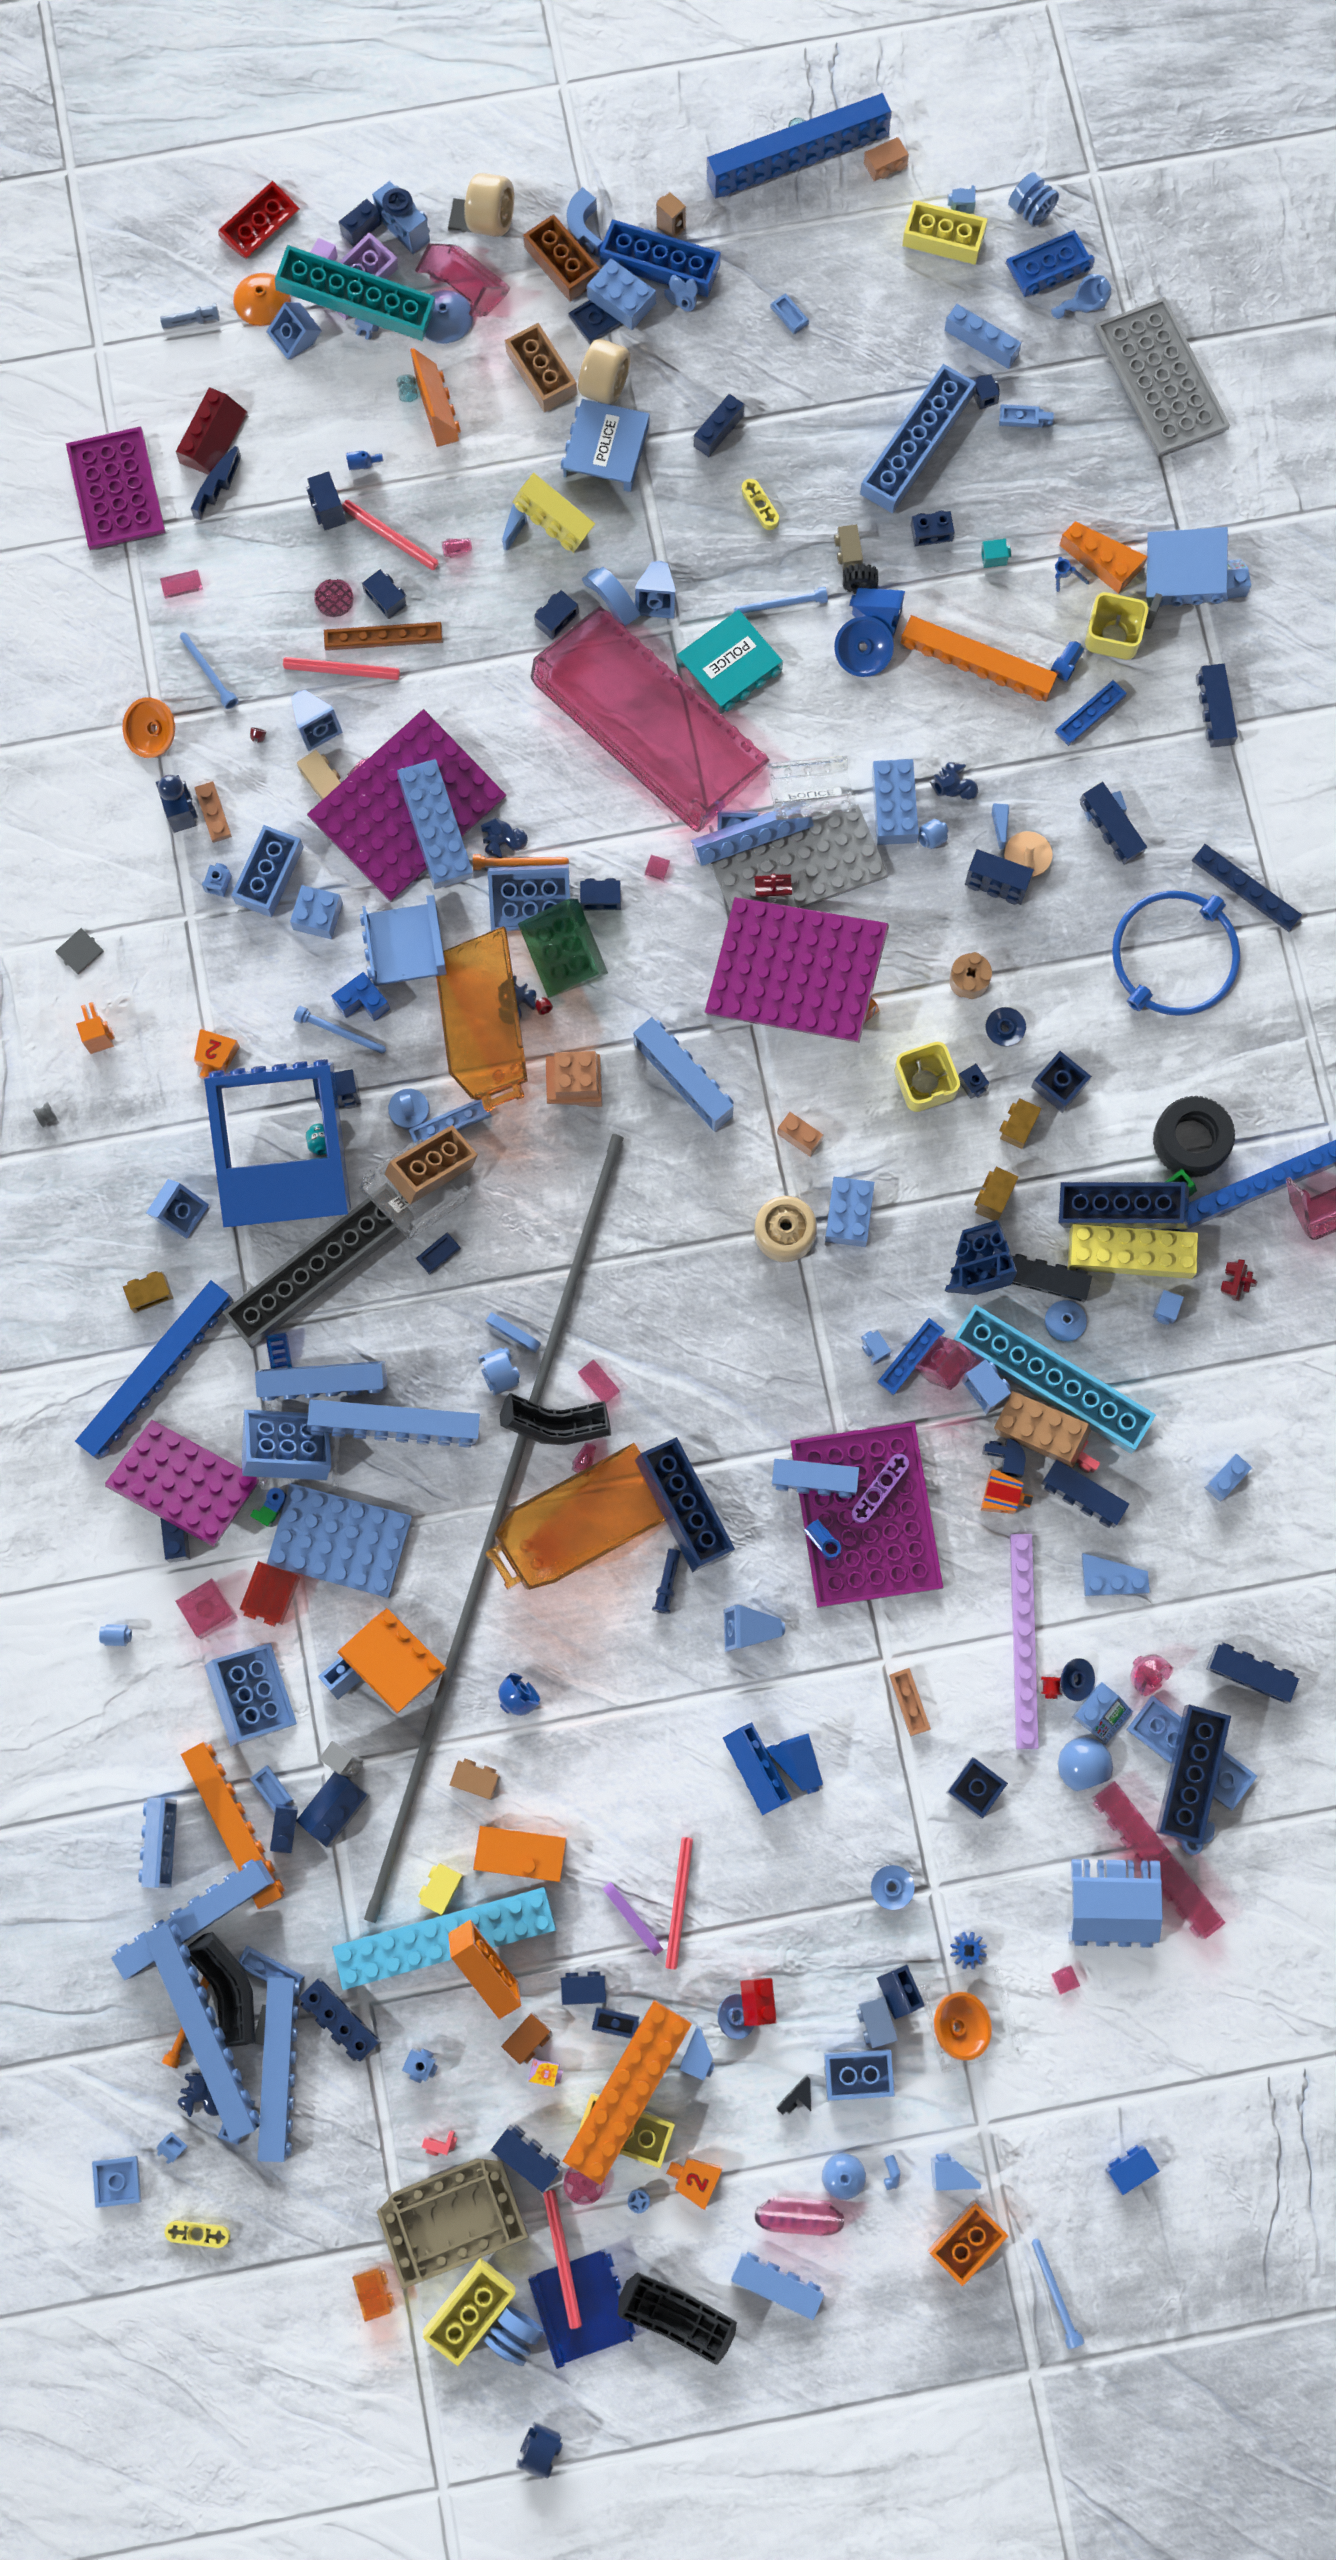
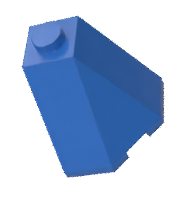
(879, 604)
(798, 1762)

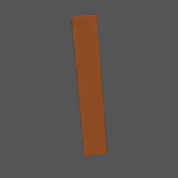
(383, 636)

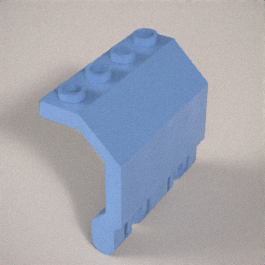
(1116, 1906)

